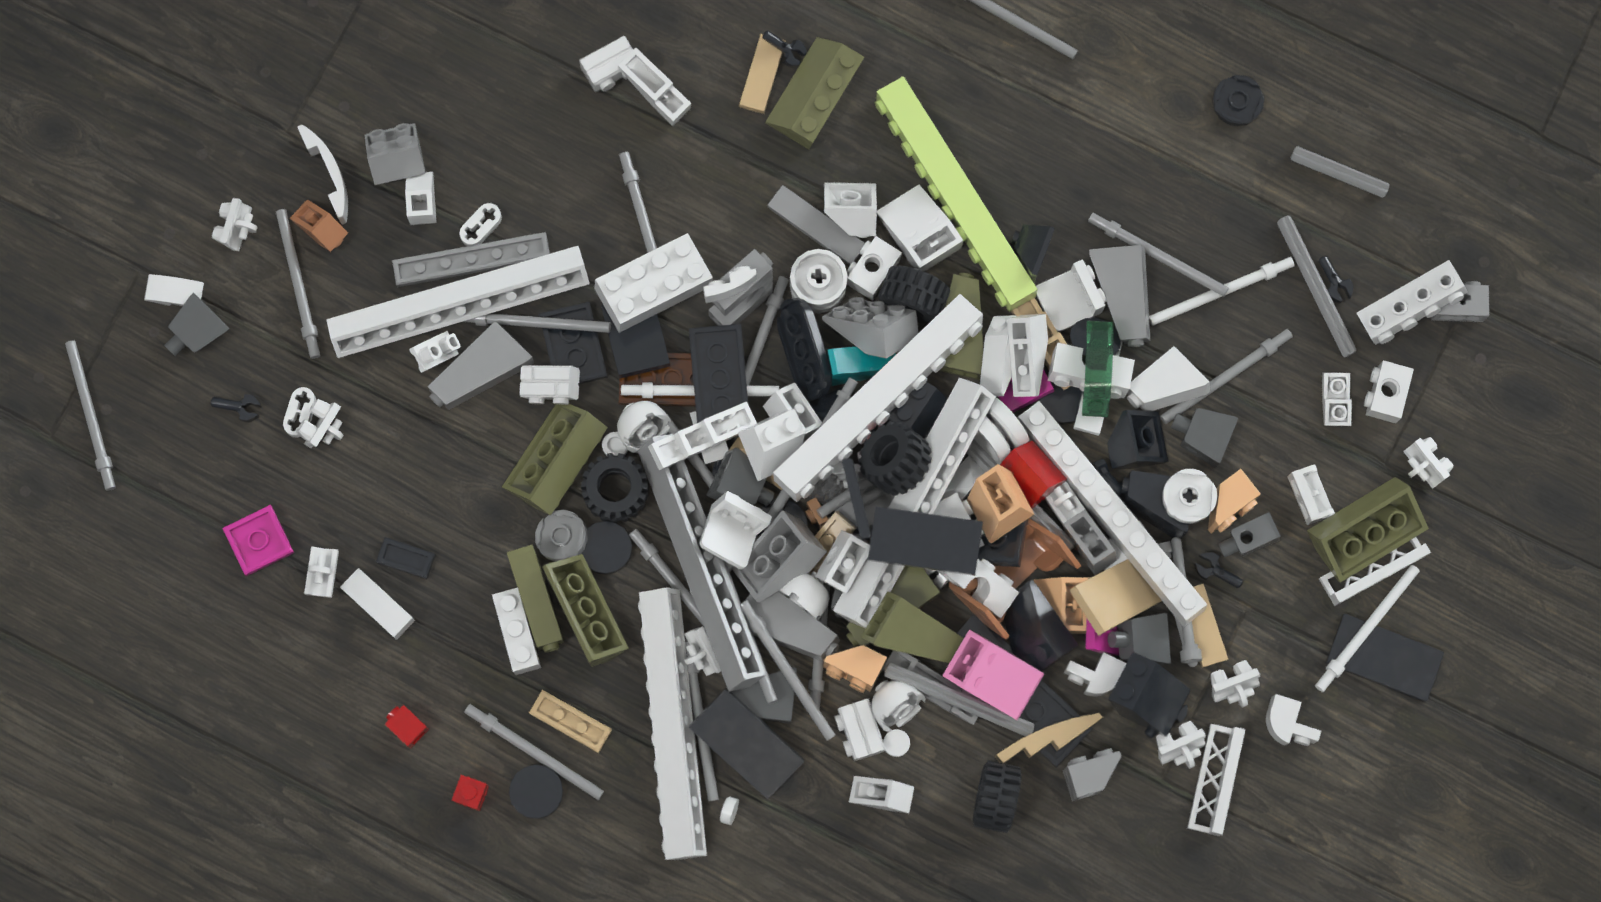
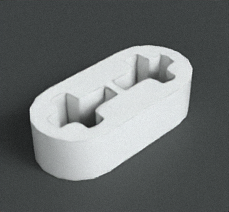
(476, 220)
(293, 410)

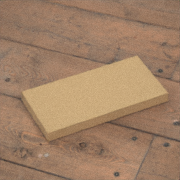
(1114, 596)

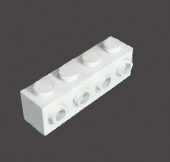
(1412, 302)

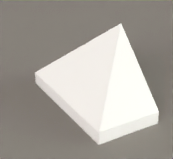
(963, 479)

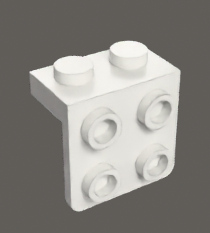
(1071, 296)
(733, 529)

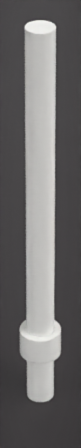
(1266, 272)
(649, 390)
(1336, 667)

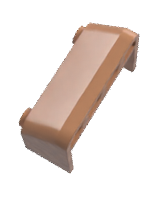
(1040, 550)

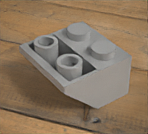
(394, 153)
(1090, 776)

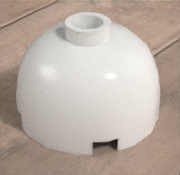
(640, 423)
(808, 594)
(895, 703)

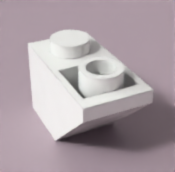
(420, 199)

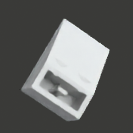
(920, 229)

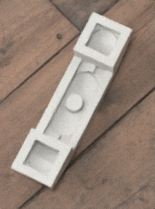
(338, 198)

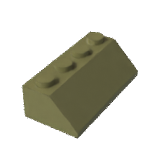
(814, 91)
(555, 457)
(1368, 529)
(586, 609)

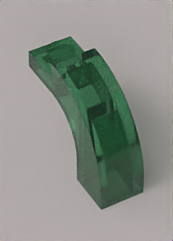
(1097, 369)

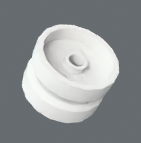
(822, 266)
(1000, 432)

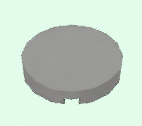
(561, 535)

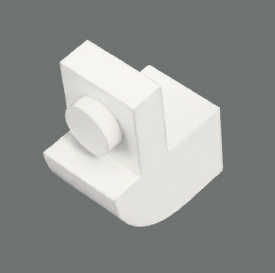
(1100, 680)
(1282, 722)

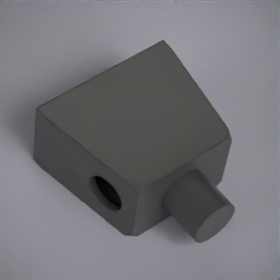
(194, 326)
(1205, 434)
(739, 479)
(1260, 529)
(1143, 636)

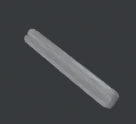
(1340, 171)

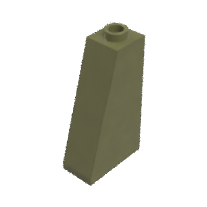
(969, 359)
(911, 585)
(535, 598)
(909, 630)

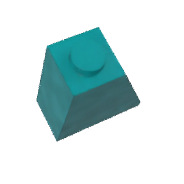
(853, 364)

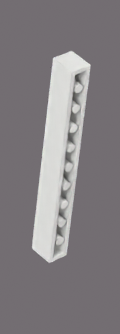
(457, 301)
(878, 398)
(948, 443)
(1113, 515)
(671, 716)

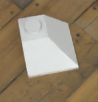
(852, 207)

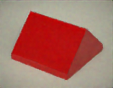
(1033, 472)

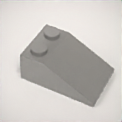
(779, 556)

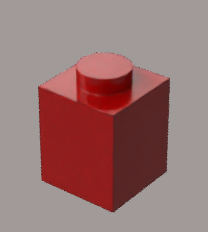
(406, 726)
(470, 793)

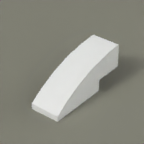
(654, 86)
(377, 603)

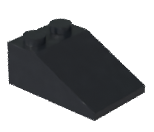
(1036, 629)

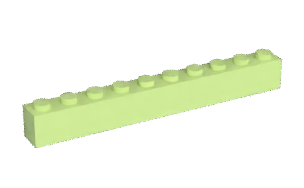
(956, 194)

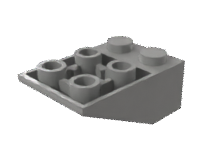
(874, 325)

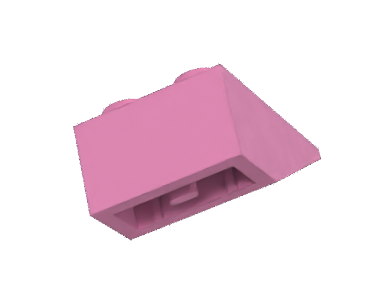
(993, 674)

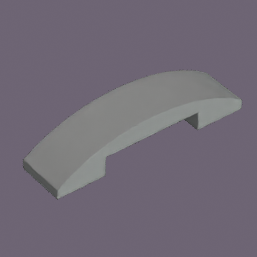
(910, 663)

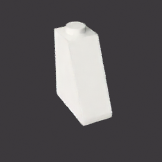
(1167, 382)

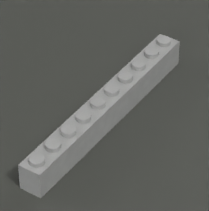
(704, 572)

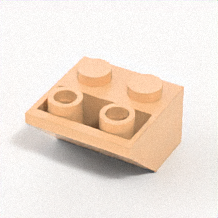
(1234, 497)
(998, 502)
(1062, 601)
(856, 665)

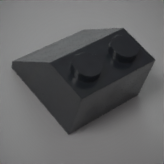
(920, 409)

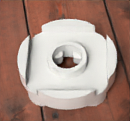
(1178, 507)

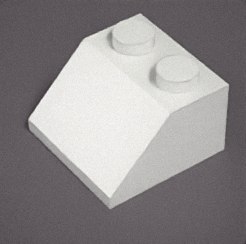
(772, 442)

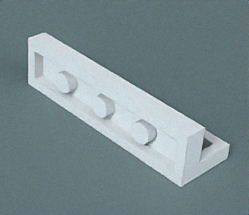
(1374, 577)
(1226, 781)

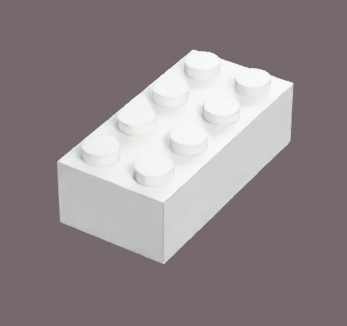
(653, 283)

